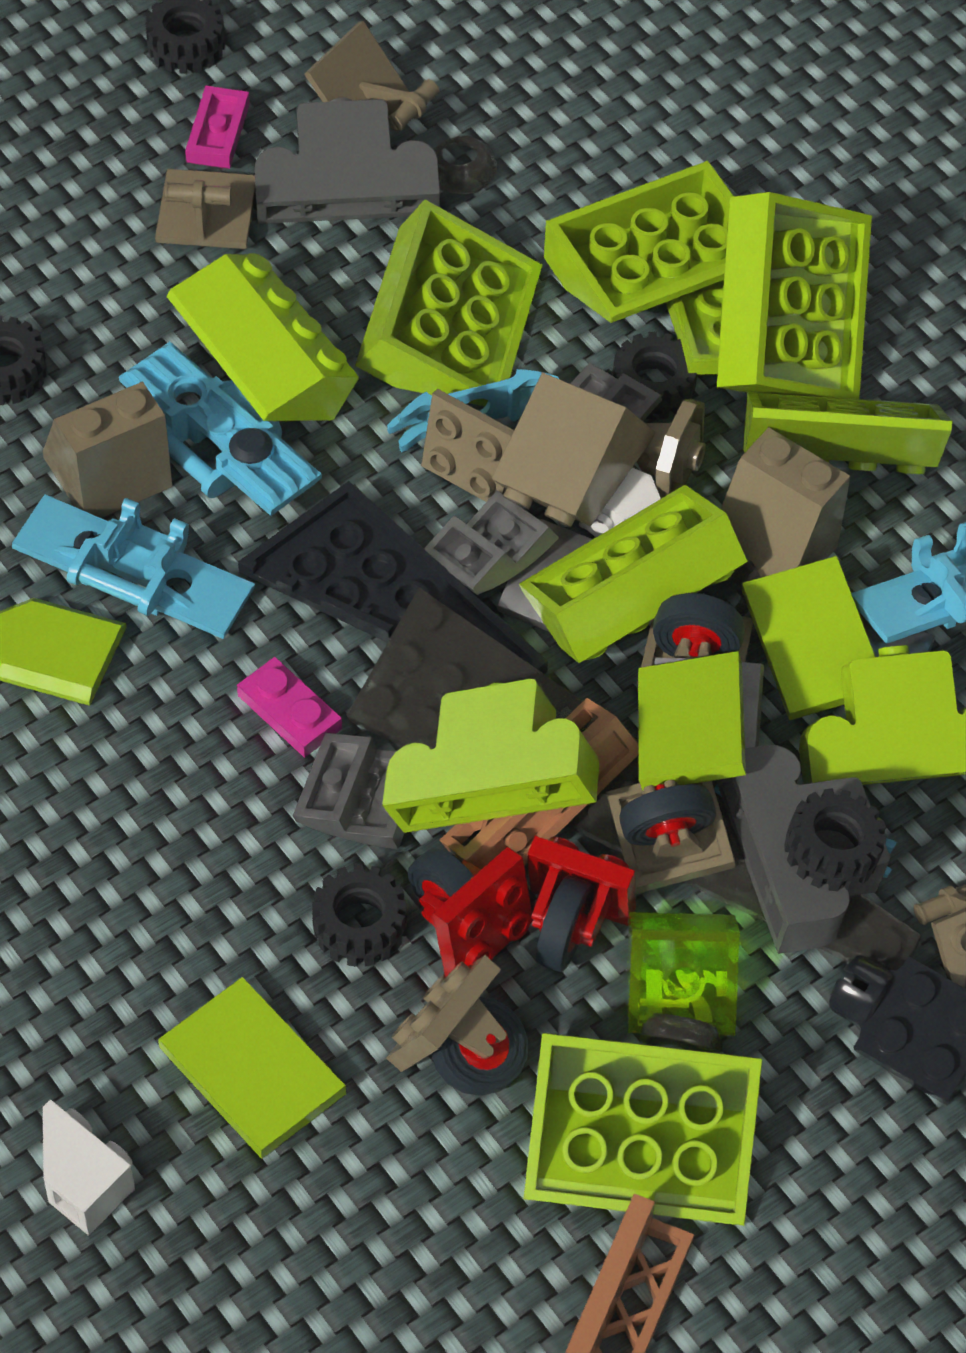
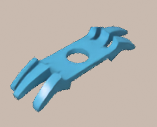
(504, 399)

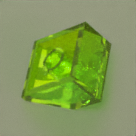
(683, 968)

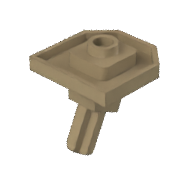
(676, 448)

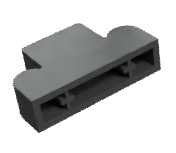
(344, 168)
(760, 815)

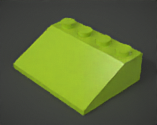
(643, 243)
(793, 297)
(448, 307)
(853, 429)
(643, 1124)

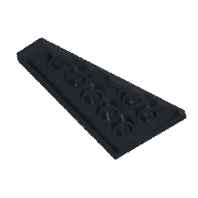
(366, 571)

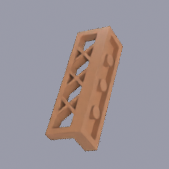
(615, 752)
(615, 1278)

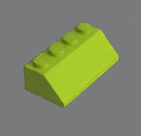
(265, 339)
(629, 570)

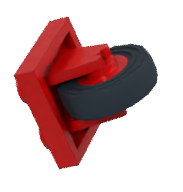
(575, 897)
(470, 906)

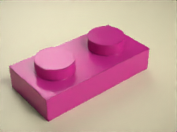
(217, 127)
(289, 706)

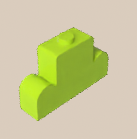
(896, 724)
(491, 760)

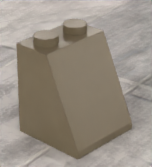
(111, 451)
(570, 451)
(785, 504)

